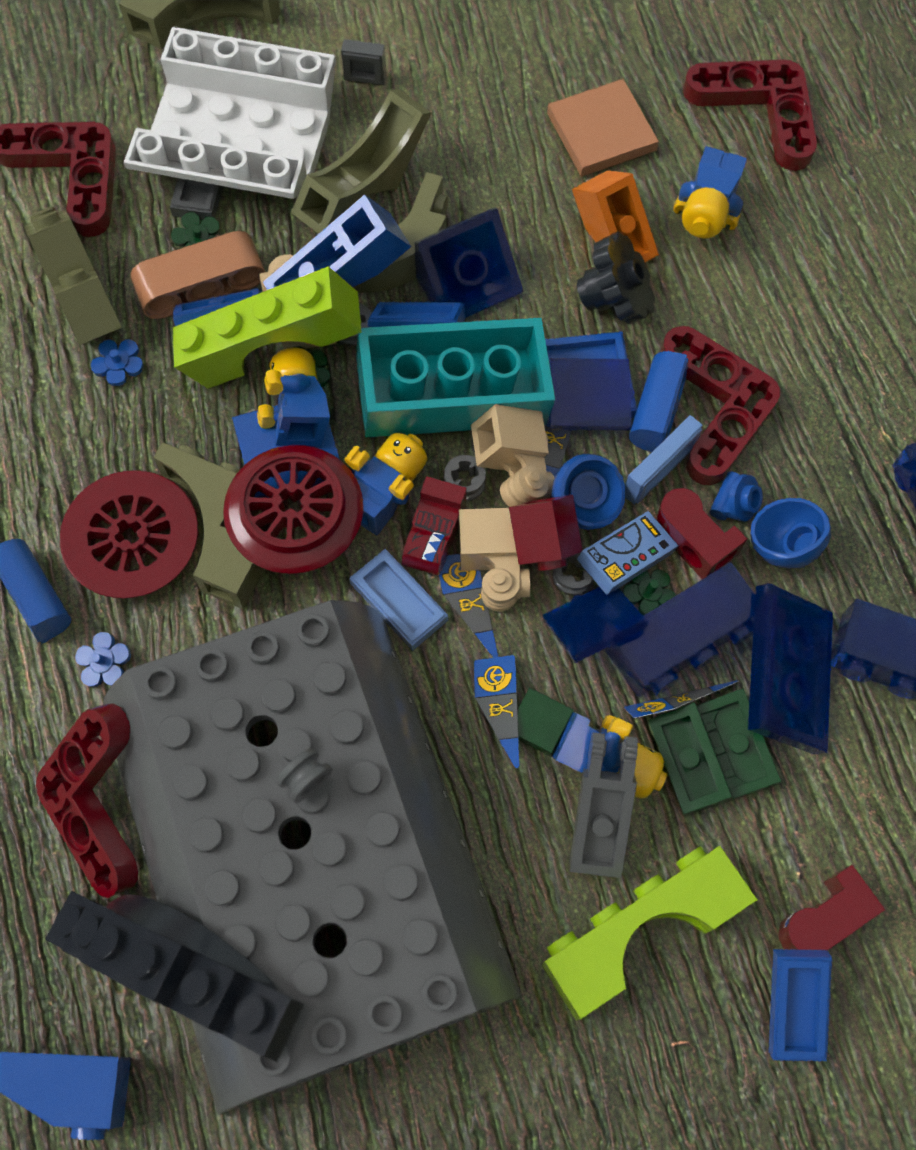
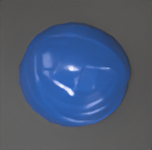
(595, 487)
(790, 532)

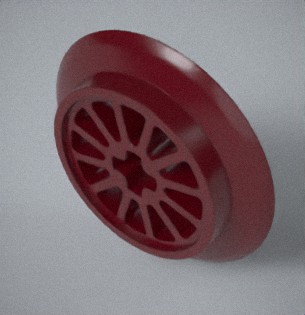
(112, 492)
(317, 547)

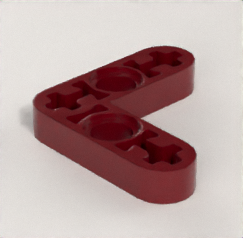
(774, 94)
(72, 154)
(733, 393)
(69, 803)

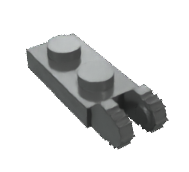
(604, 811)

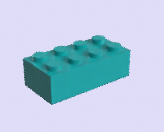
(450, 374)

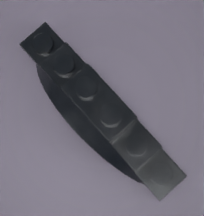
(177, 966)

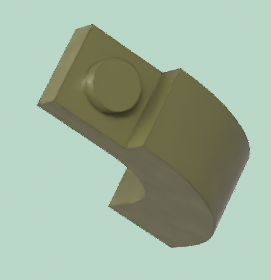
(423, 220)

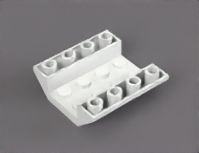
(237, 114)

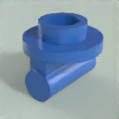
(737, 498)

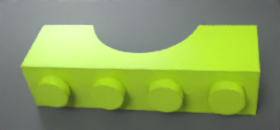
(308, 309)
(591, 967)

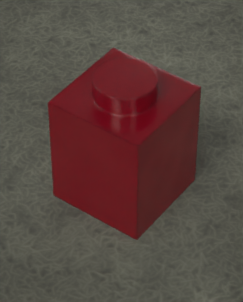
(546, 531)

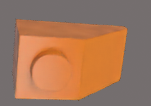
(613, 205)

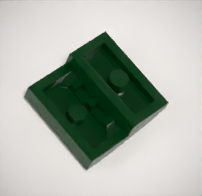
(713, 752)

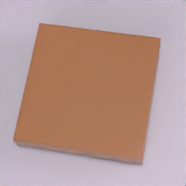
(602, 127)

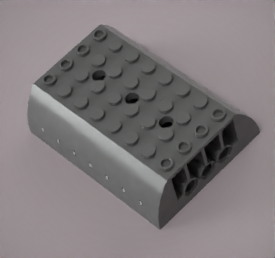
(379, 855)

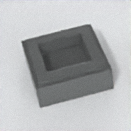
(363, 62)
(195, 197)

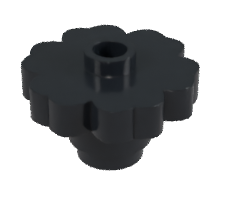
(617, 280)

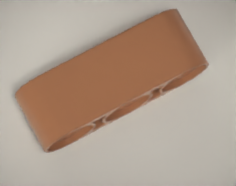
(197, 273)

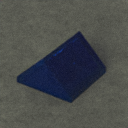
(468, 264)

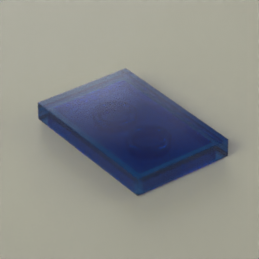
(790, 670)

